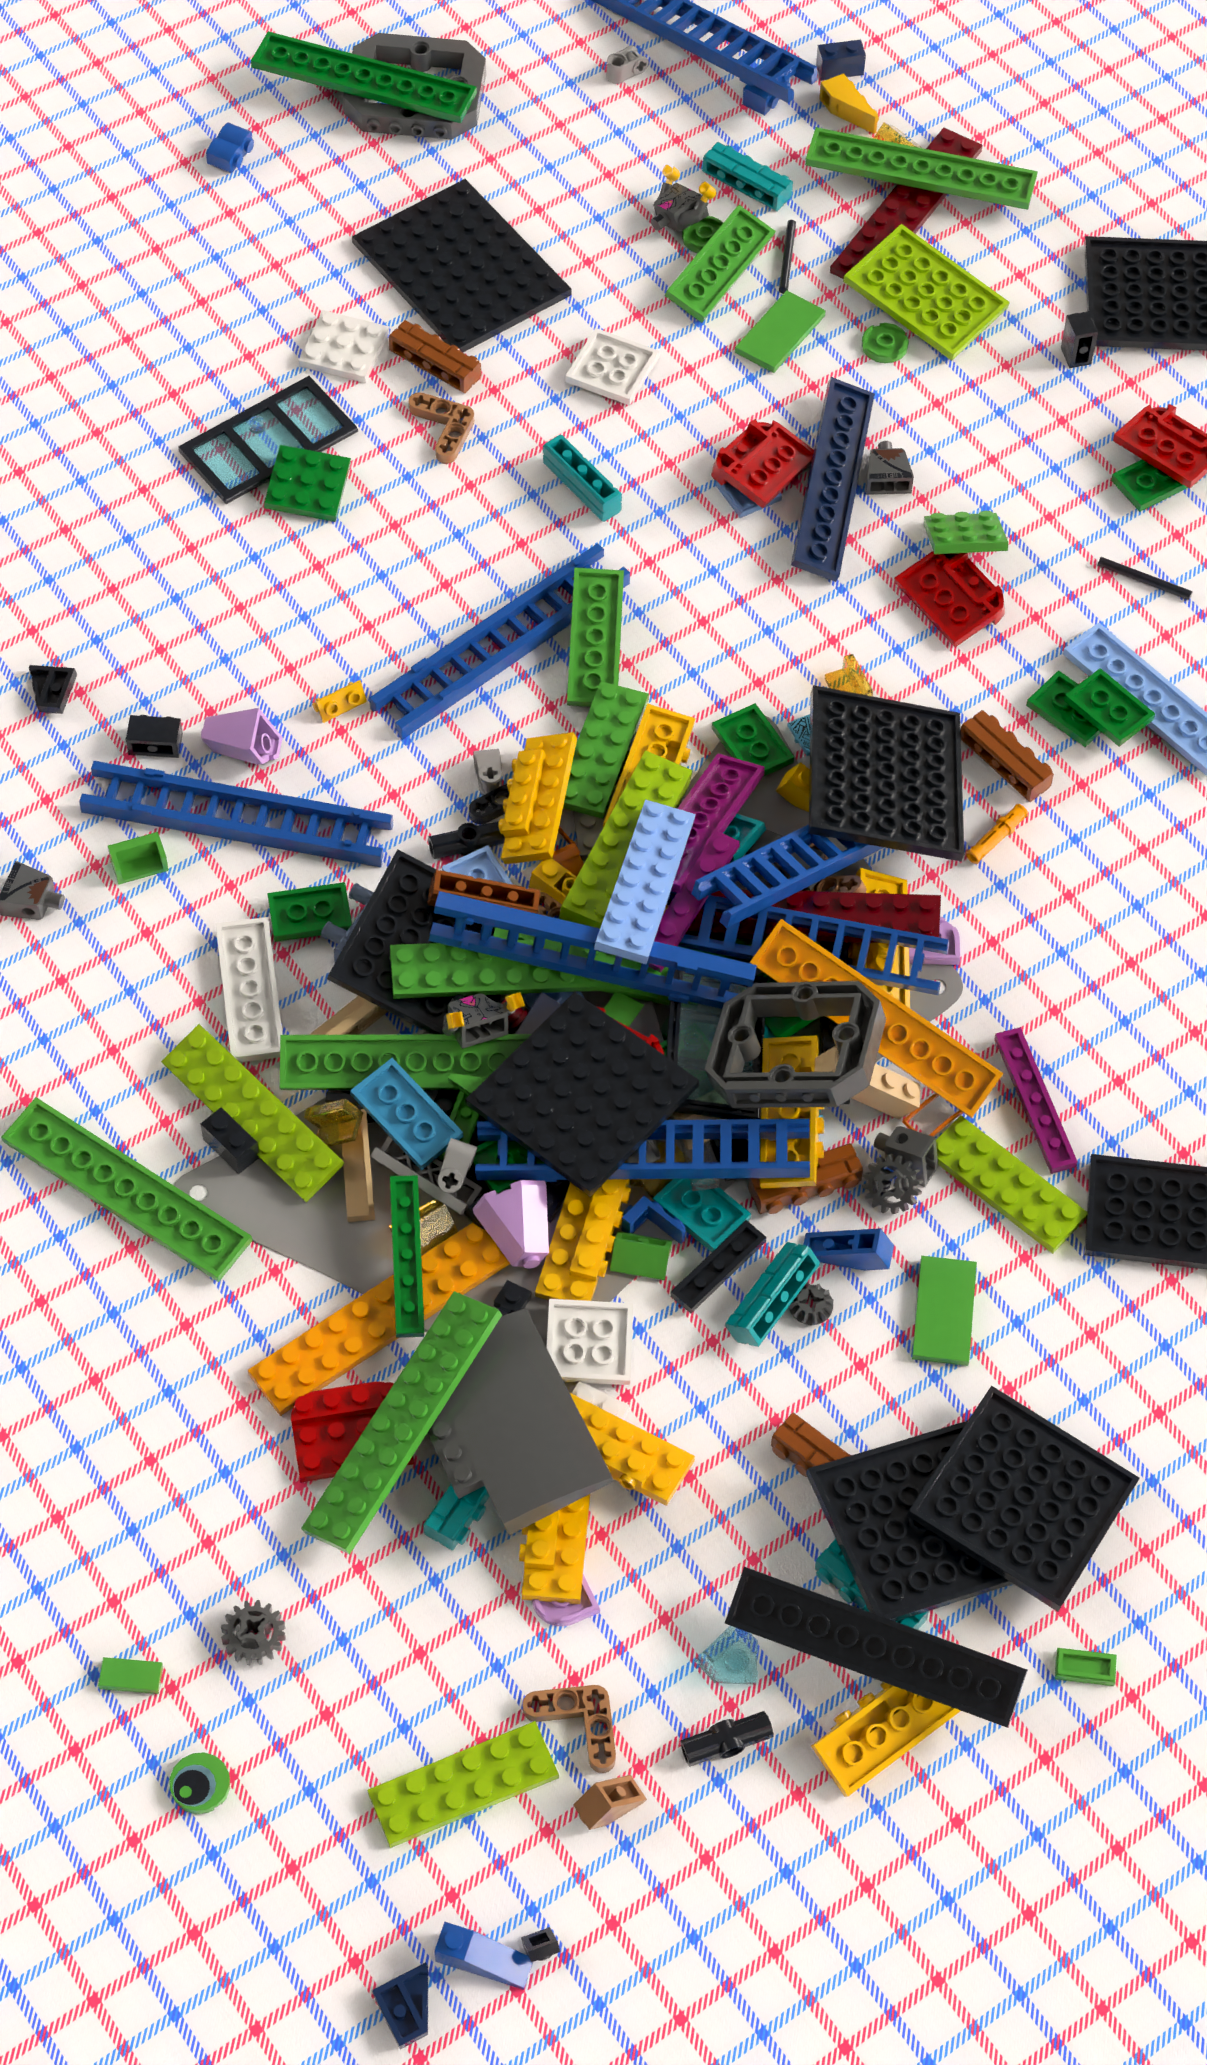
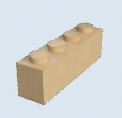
(887, 1090)

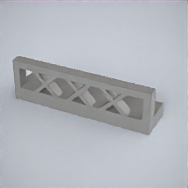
(424, 1183)

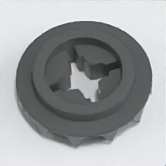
(803, 1312)

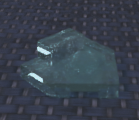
(731, 1658)

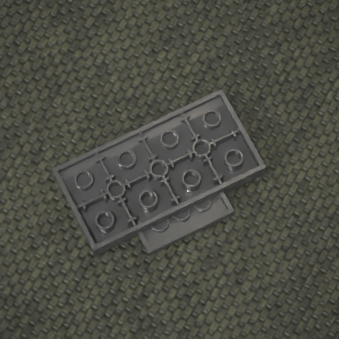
(517, 1430)

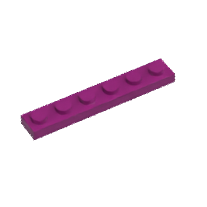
(684, 905)
(1035, 1100)

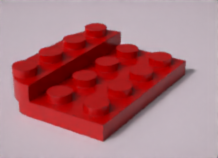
(1166, 443)
(762, 461)
(952, 594)
(330, 1424)

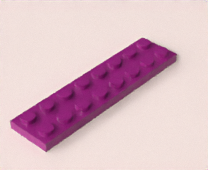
(715, 802)

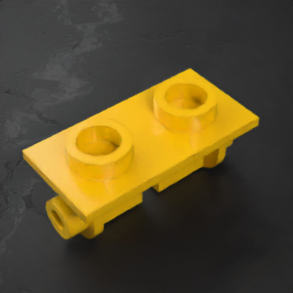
(340, 701)

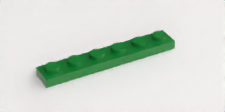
(407, 1256)

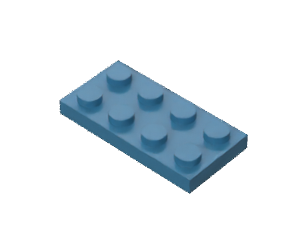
(406, 1113)

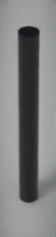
(787, 256)
(1145, 578)

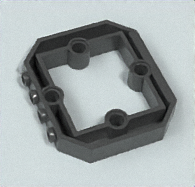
(421, 55)
(782, 1086)

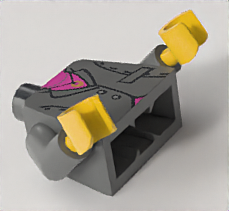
(678, 205)
(479, 1018)

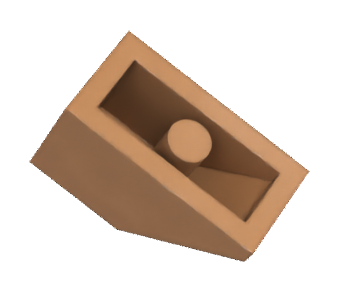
(608, 1801)

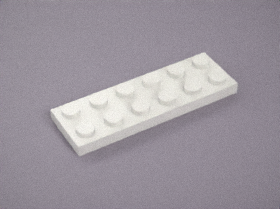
(249, 989)

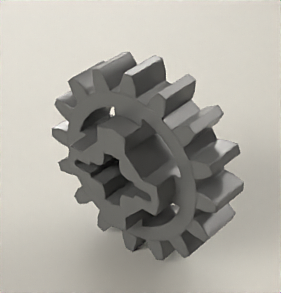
(883, 1178)
(248, 1644)

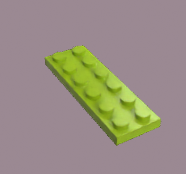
(1008, 1184)
(462, 1784)

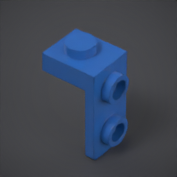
(645, 1209)

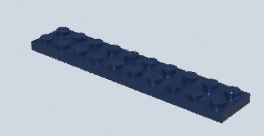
(833, 480)

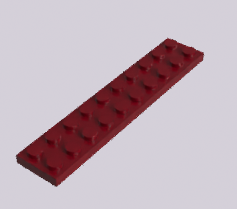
(902, 206)
(896, 911)

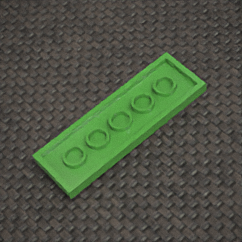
(720, 263)
(594, 633)
(603, 748)

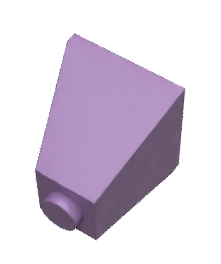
(242, 736)
(517, 1221)

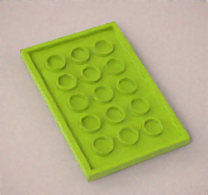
(926, 292)

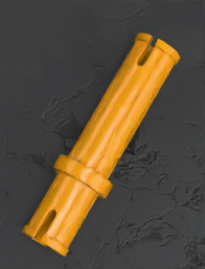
(1004, 826)

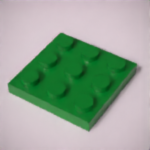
(307, 483)

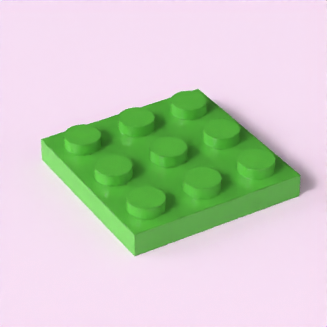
(965, 532)

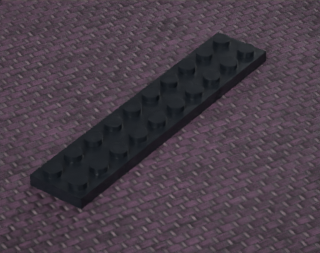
(876, 1647)

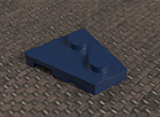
(405, 2005)

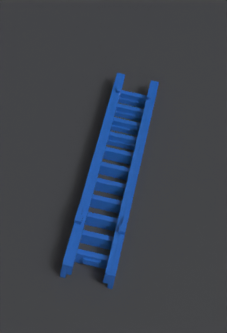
(723, 31)
(491, 665)
(234, 829)
(761, 861)
(826, 924)
(570, 933)
(670, 1131)

